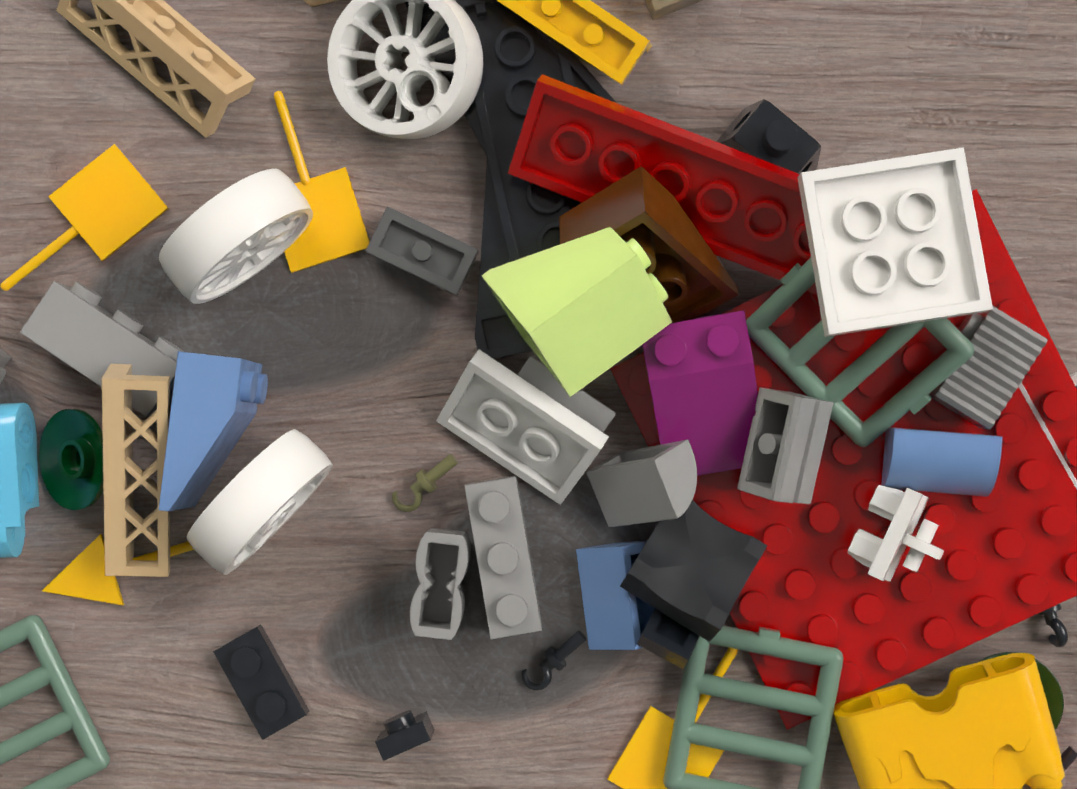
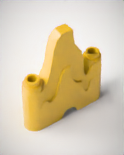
(976, 734)

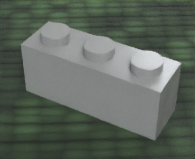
(91, 339)
(503, 557)

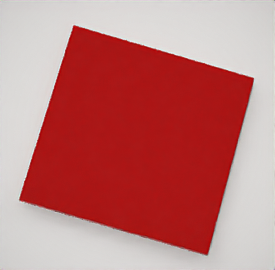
(1001, 551)

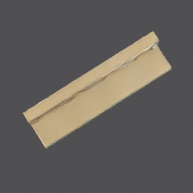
(165, 34)
(120, 469)

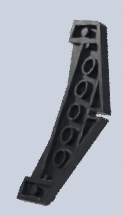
(517, 213)

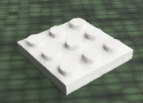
(894, 242)

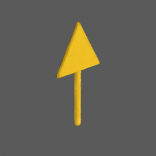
(87, 578)

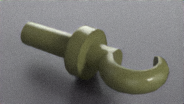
(425, 481)

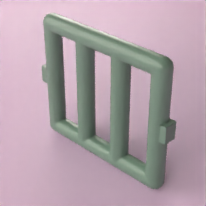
(792, 361)
(696, 682)
(72, 717)

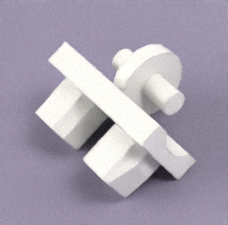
(885, 554)

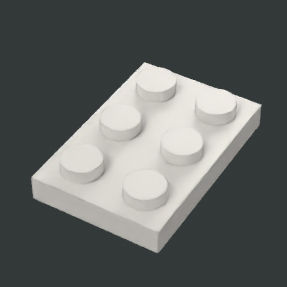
(521, 427)

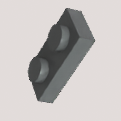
(422, 251)

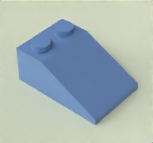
(208, 416)

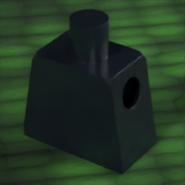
(773, 137)

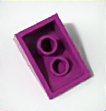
(704, 388)

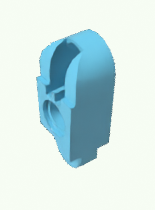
(17, 475)

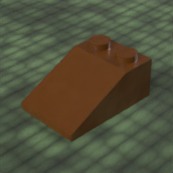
(678, 253)

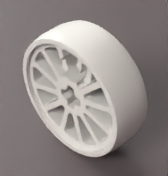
(449, 100)
(235, 235)
(259, 501)

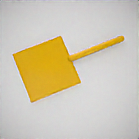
(104, 204)
(336, 219)
(646, 753)

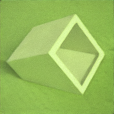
(582, 304)

